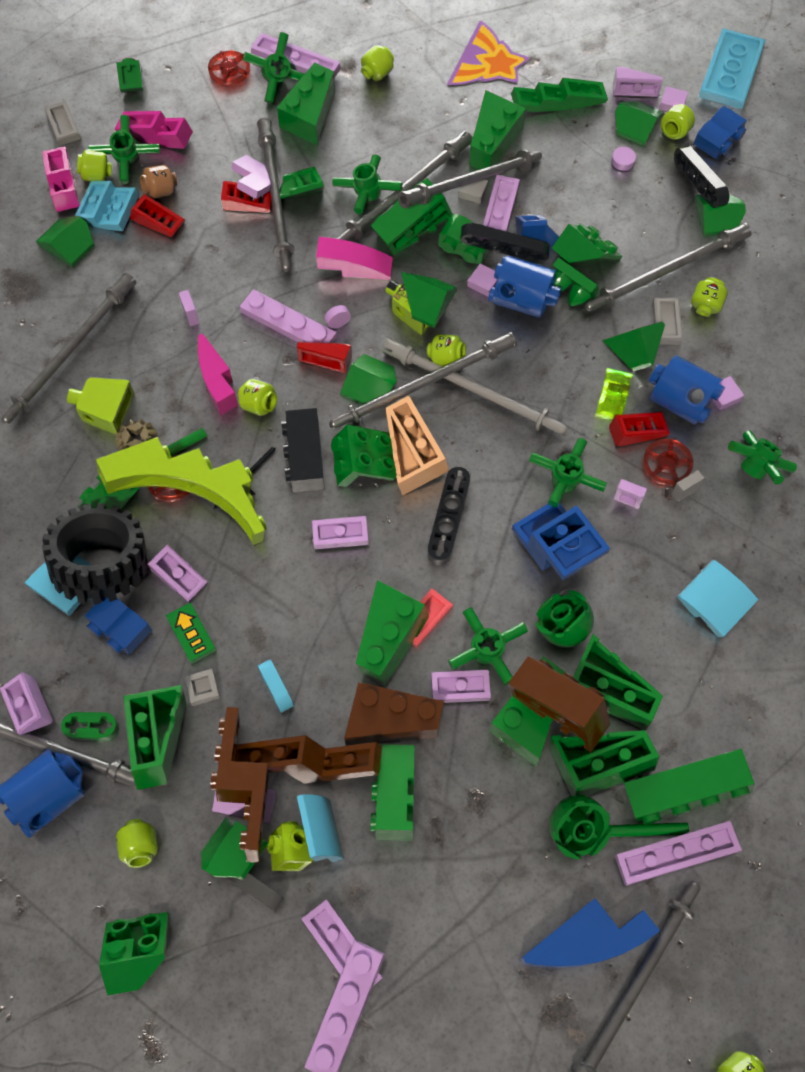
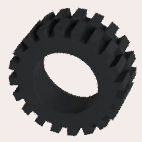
(88, 530)

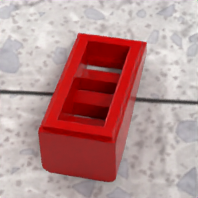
(147, 203)
(237, 204)
(326, 355)
(624, 435)

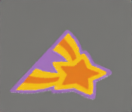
(486, 59)

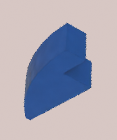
(590, 939)

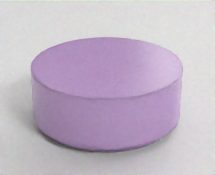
(623, 158)
(337, 317)

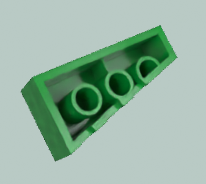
(690, 786)

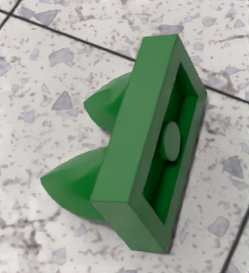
(582, 286)

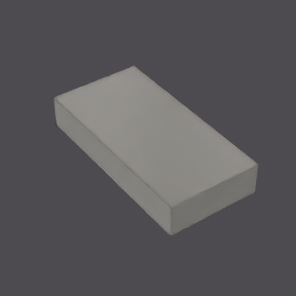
(62, 123)
(668, 311)

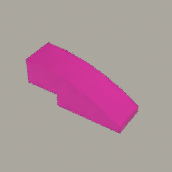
(154, 128)
(60, 179)
(353, 259)
(216, 376)

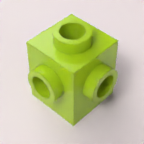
(288, 847)

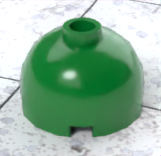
(565, 619)
(579, 826)

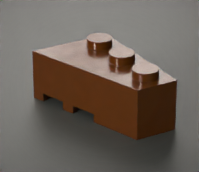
(562, 700)
(391, 715)

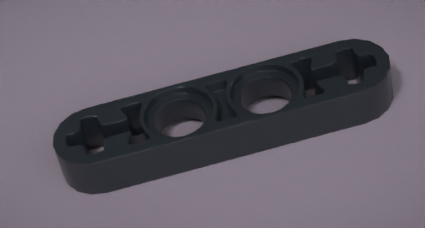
(701, 177)
(504, 242)
(448, 515)

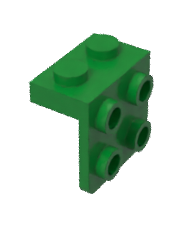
(362, 453)

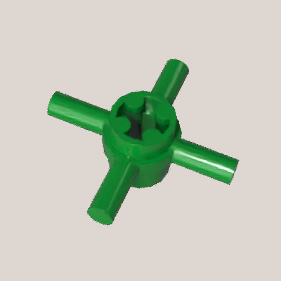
(268, 71)
(125, 156)
(367, 183)
(761, 458)
(573, 467)
(484, 655)

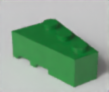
(308, 103)
(495, 130)
(402, 226)
(389, 632)
(625, 691)
(523, 728)
(153, 733)
(611, 762)
(394, 794)

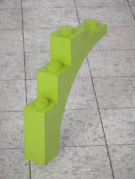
(152, 466)

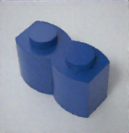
(720, 132)
(119, 624)

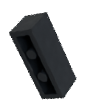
(303, 450)

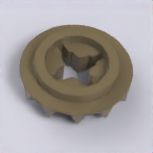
(145, 429)

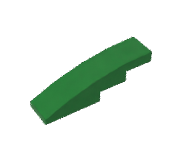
(559, 97)

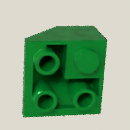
(584, 245)
(132, 951)

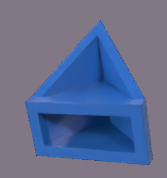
(535, 227)

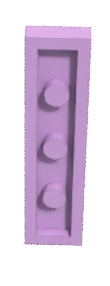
(299, 58)
(285, 319)
(677, 853)
(345, 1009)

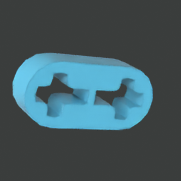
(275, 686)

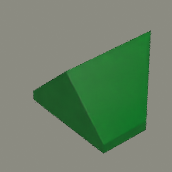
(427, 297)
(638, 346)

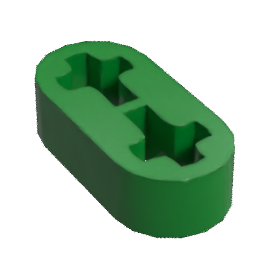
(90, 720)

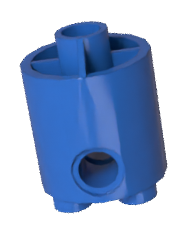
(524, 287)
(677, 383)
(42, 791)

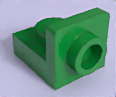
(130, 75)

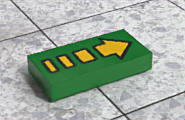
(191, 633)

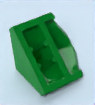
(636, 121)
(301, 184)
(720, 218)
(68, 239)
(368, 380)
(222, 852)

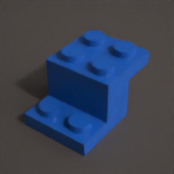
(560, 539)

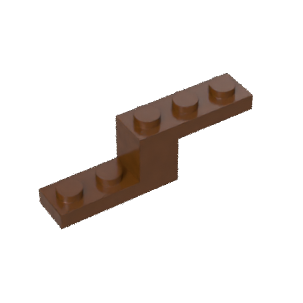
(312, 762)
(241, 784)

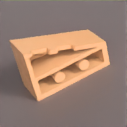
(414, 448)

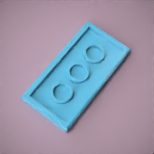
(732, 68)

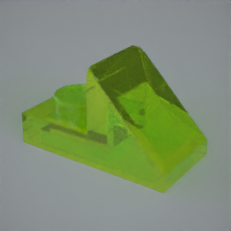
(613, 394)

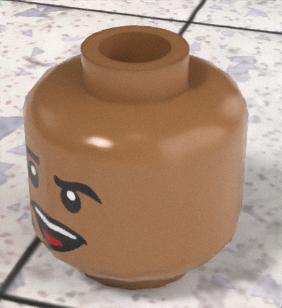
(158, 181)

